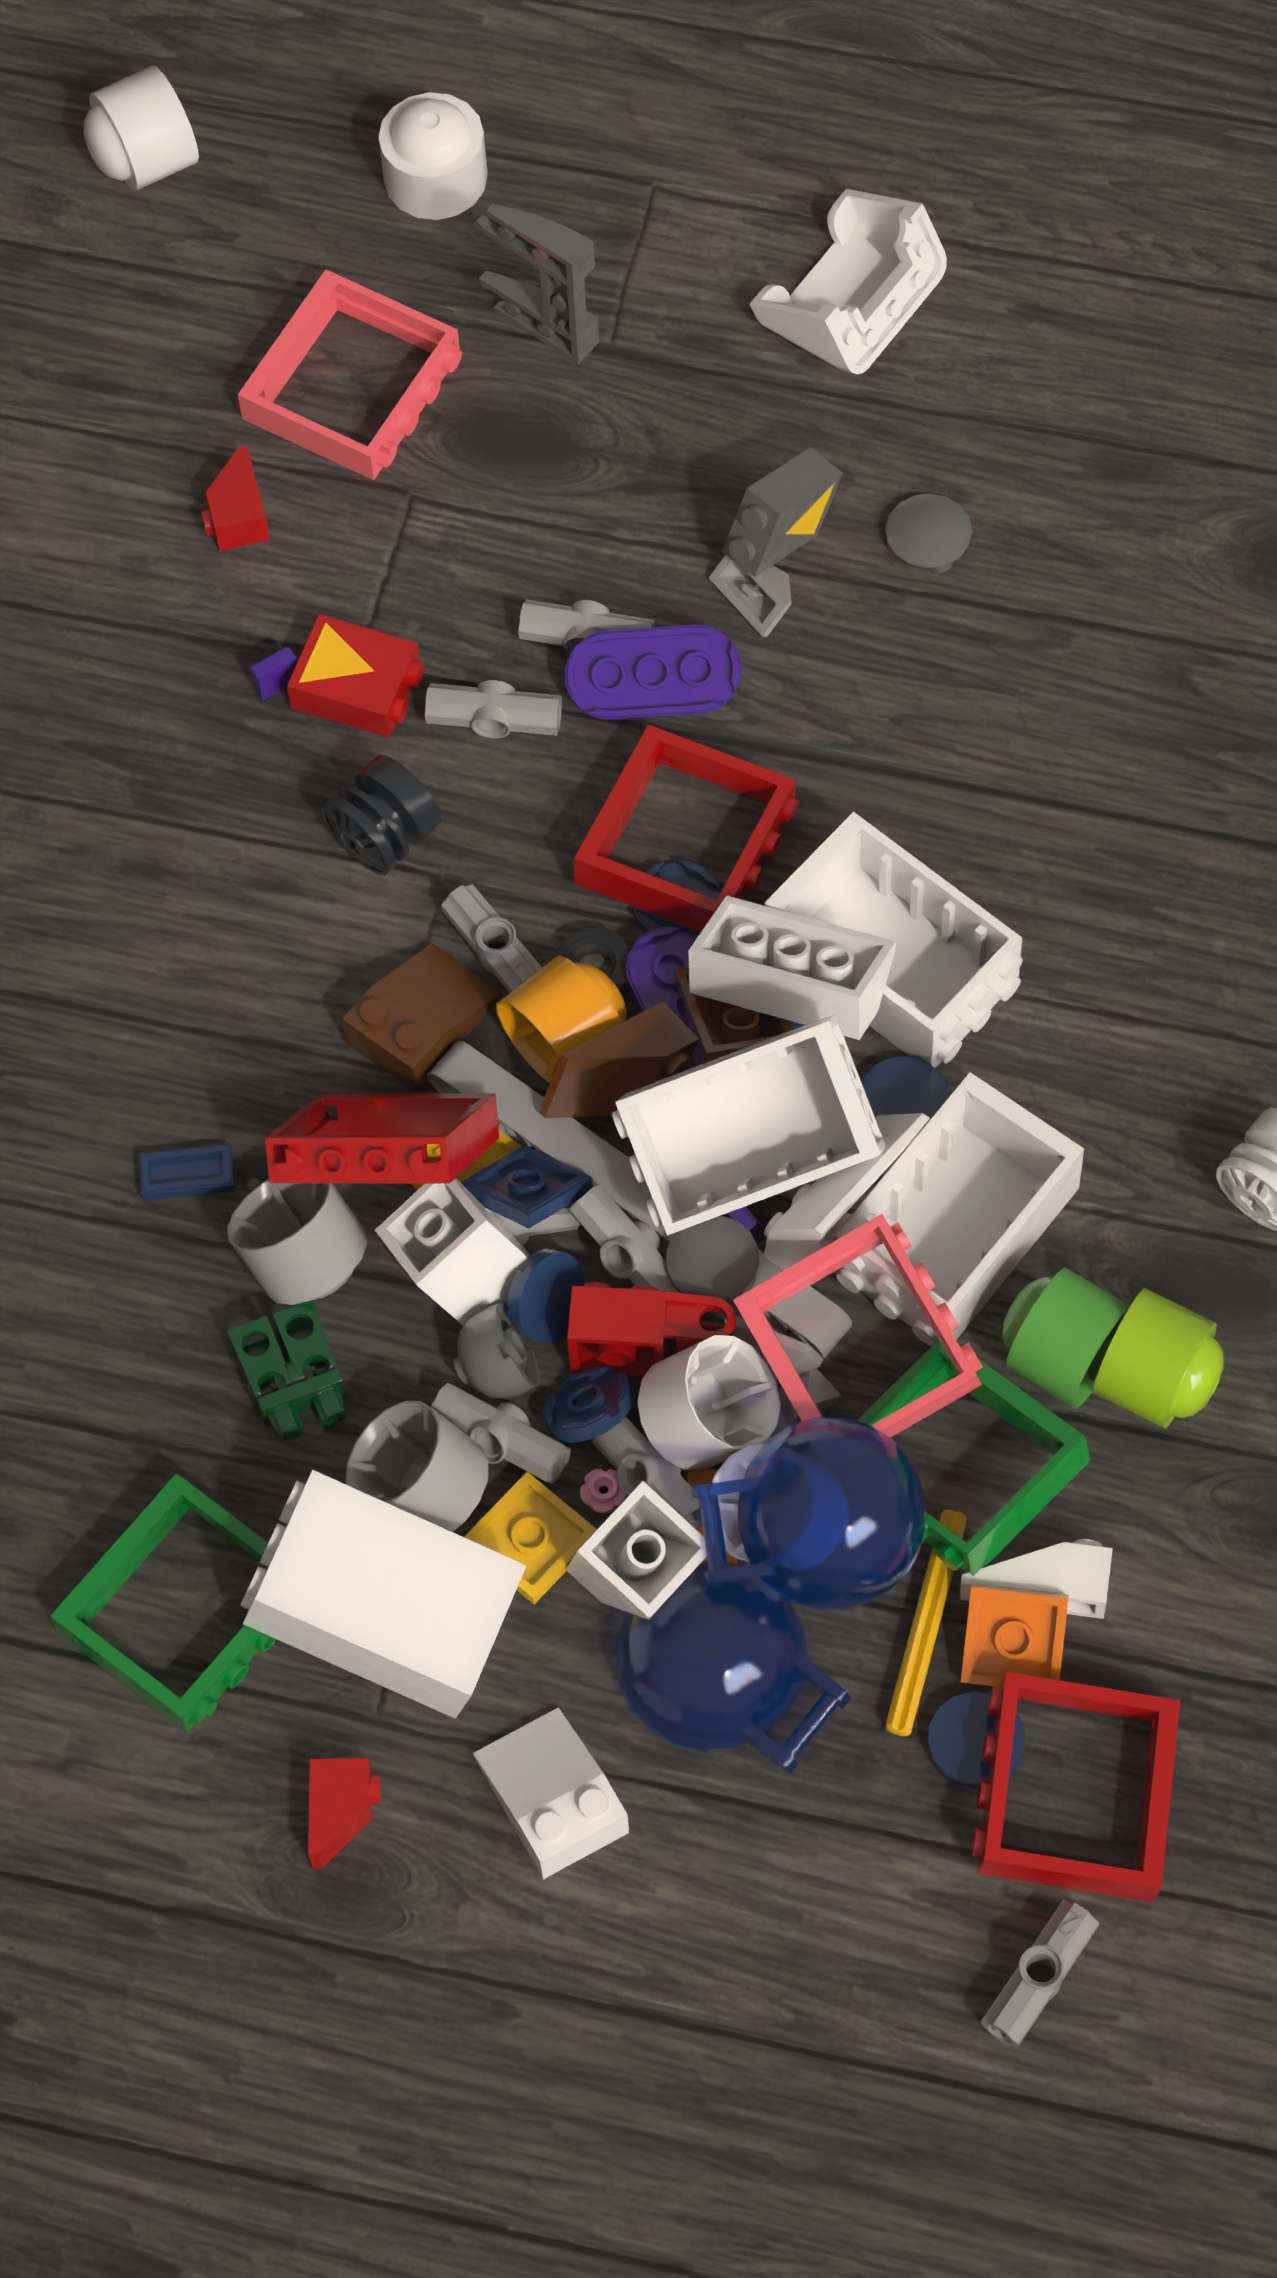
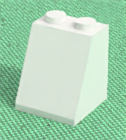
(454, 1248)
(639, 1554)

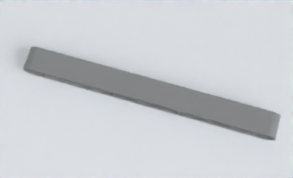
(463, 1069)

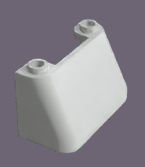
(863, 285)

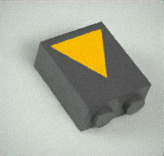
(782, 511)

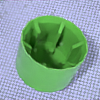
(1061, 1334)

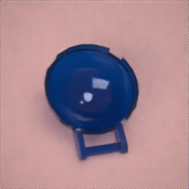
(821, 1514)
(723, 1668)

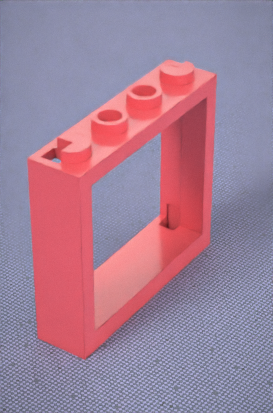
(296, 339)
(824, 1262)

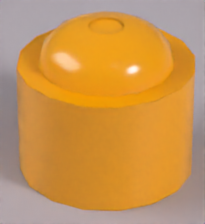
(558, 1011)

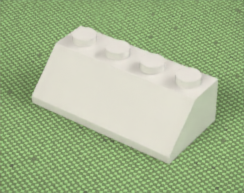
(790, 966)
(829, 1202)

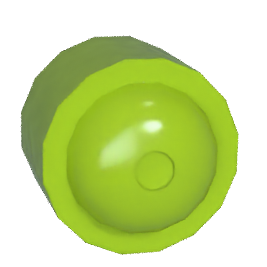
(1161, 1361)

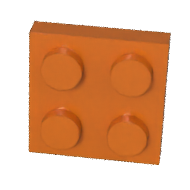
(1013, 1633)

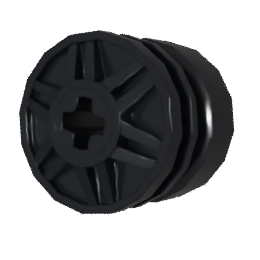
(381, 814)

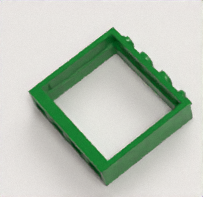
(1022, 1412)
(113, 1571)

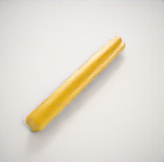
(922, 1635)

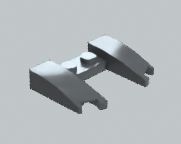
(564, 257)

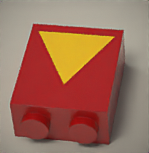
(355, 676)

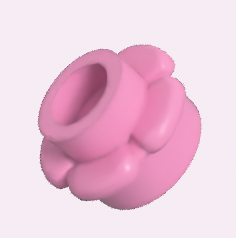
(601, 1502)

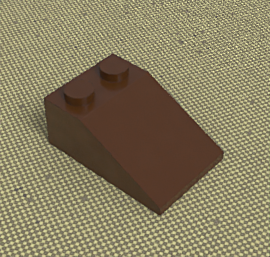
(418, 1014)
(723, 1026)
(618, 1062)

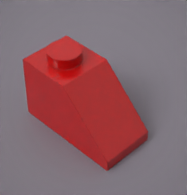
(235, 505)
(339, 1804)

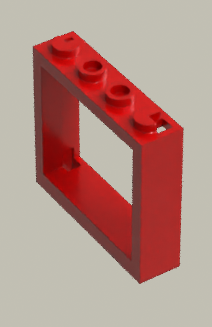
(655, 895)
(382, 1138)
(995, 1861)

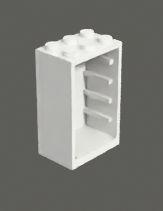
(949, 950)
(748, 1125)
(970, 1202)
(381, 1593)

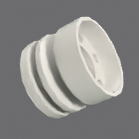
(1251, 1171)

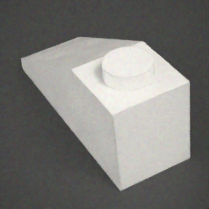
(1065, 1568)

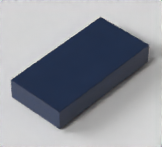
(186, 1172)

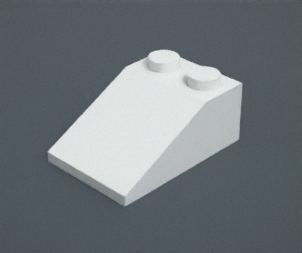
(553, 1792)

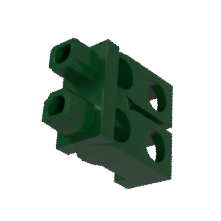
(291, 1385)

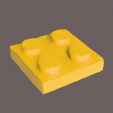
(534, 1530)

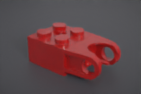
(637, 1326)

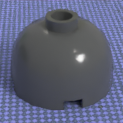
(495, 1355)

